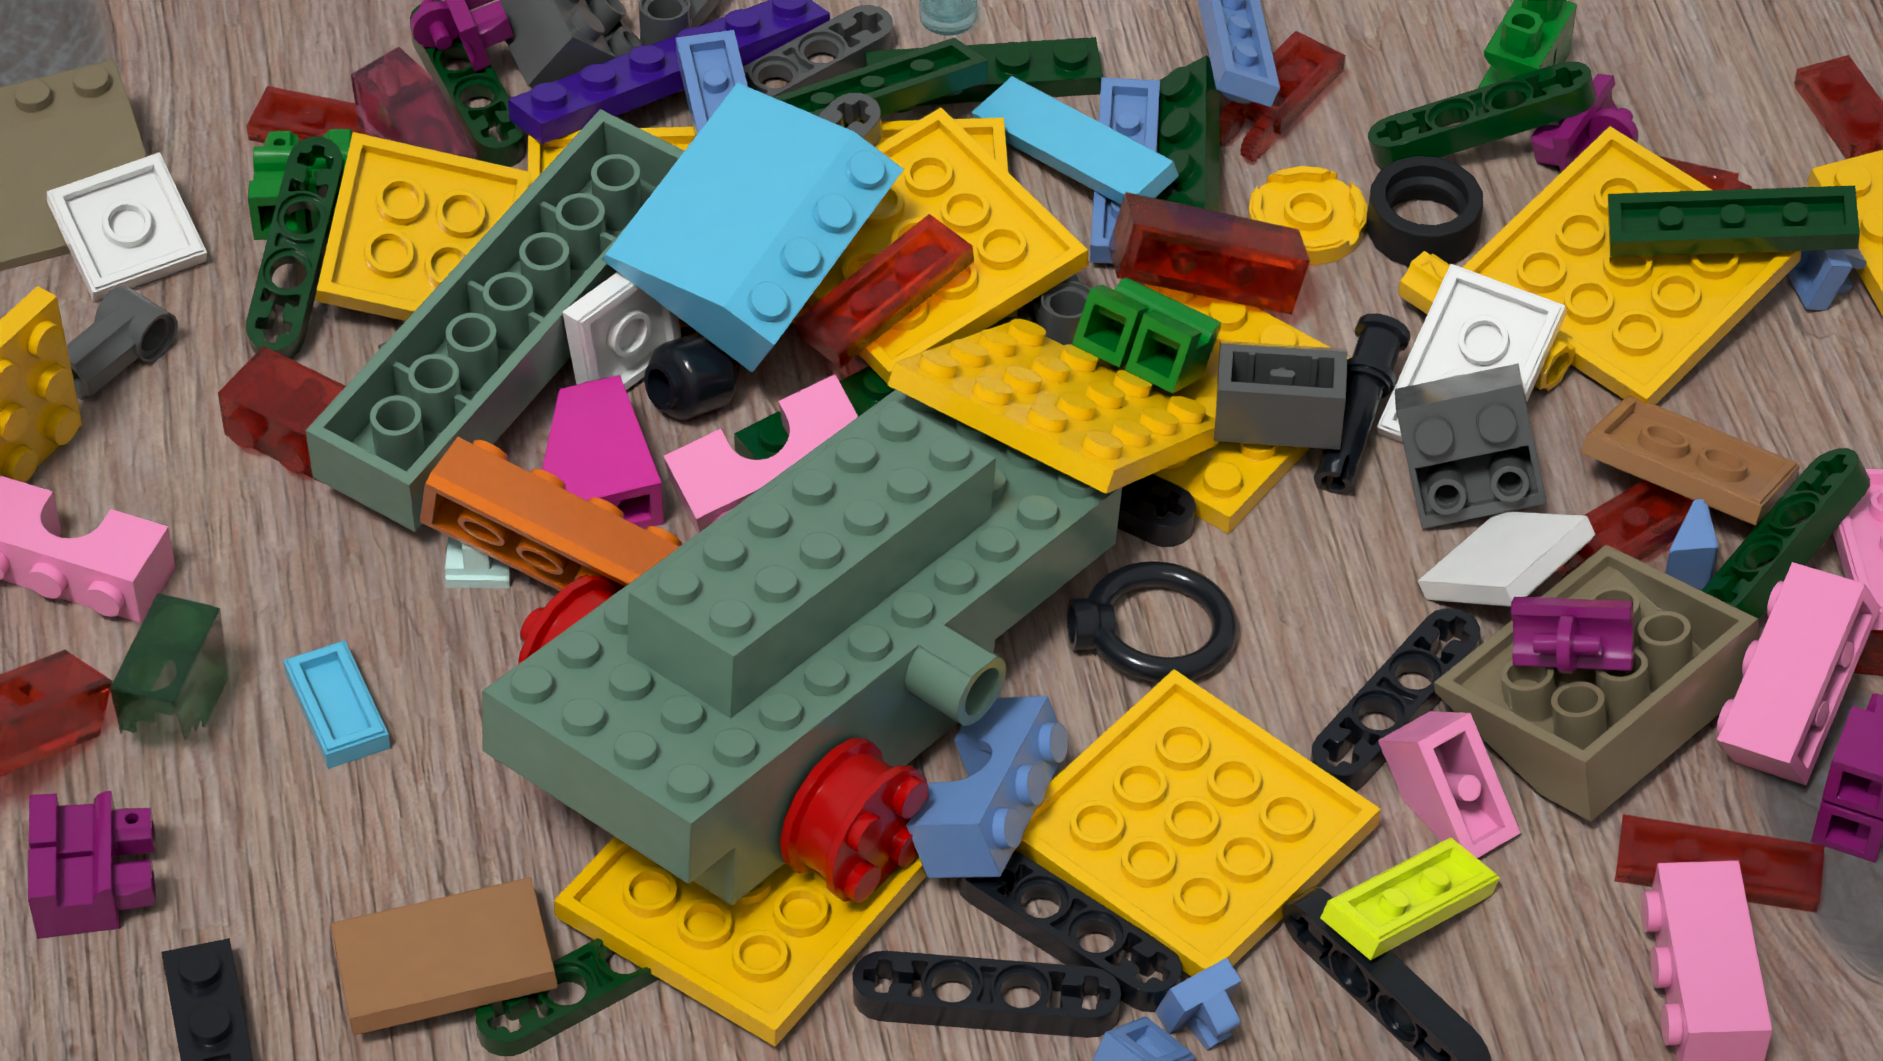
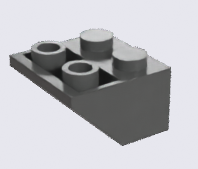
(565, 36)
(1280, 394)
(1470, 446)

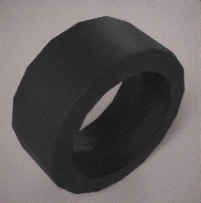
(1427, 180)

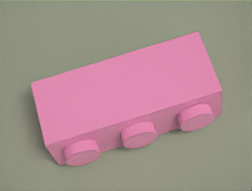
(1797, 672)
(1706, 962)

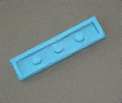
(1076, 143)

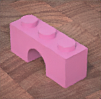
(715, 478)
(109, 570)

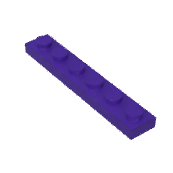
(653, 70)

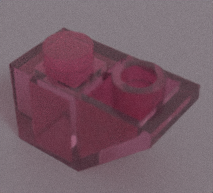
(406, 106)

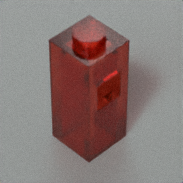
(49, 708)

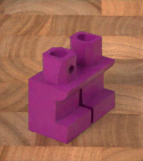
(1853, 793)
(77, 868)

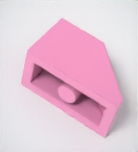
(1450, 780)

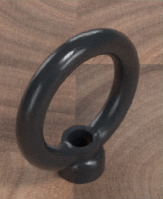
(1093, 621)

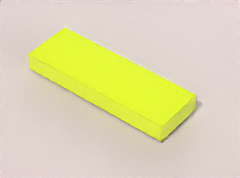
(1410, 898)

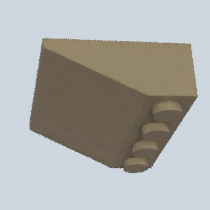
(50, 137)
(1603, 730)

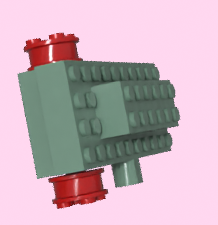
(797, 654)

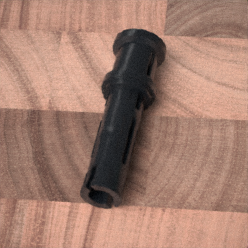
(1367, 382)

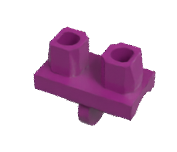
(440, 23)
(1565, 142)
(1573, 633)

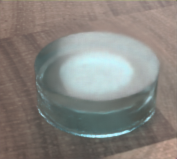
(948, 16)

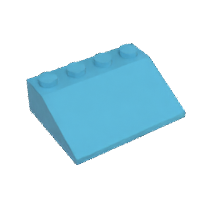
(752, 220)

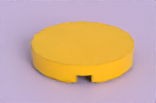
(1316, 203)

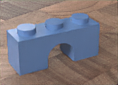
(980, 820)

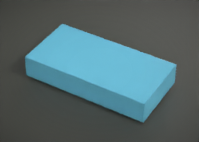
(336, 704)

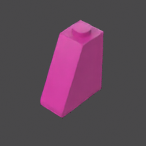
(602, 451)

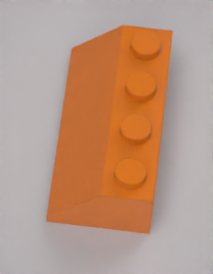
(535, 521)

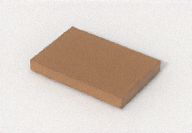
(1691, 459)
(443, 956)

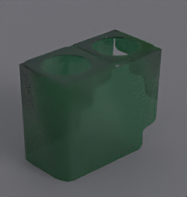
(195, 642)

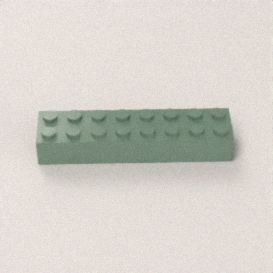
(490, 327)

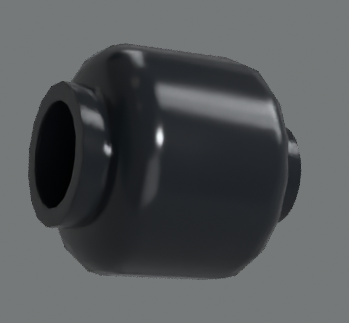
(690, 377)

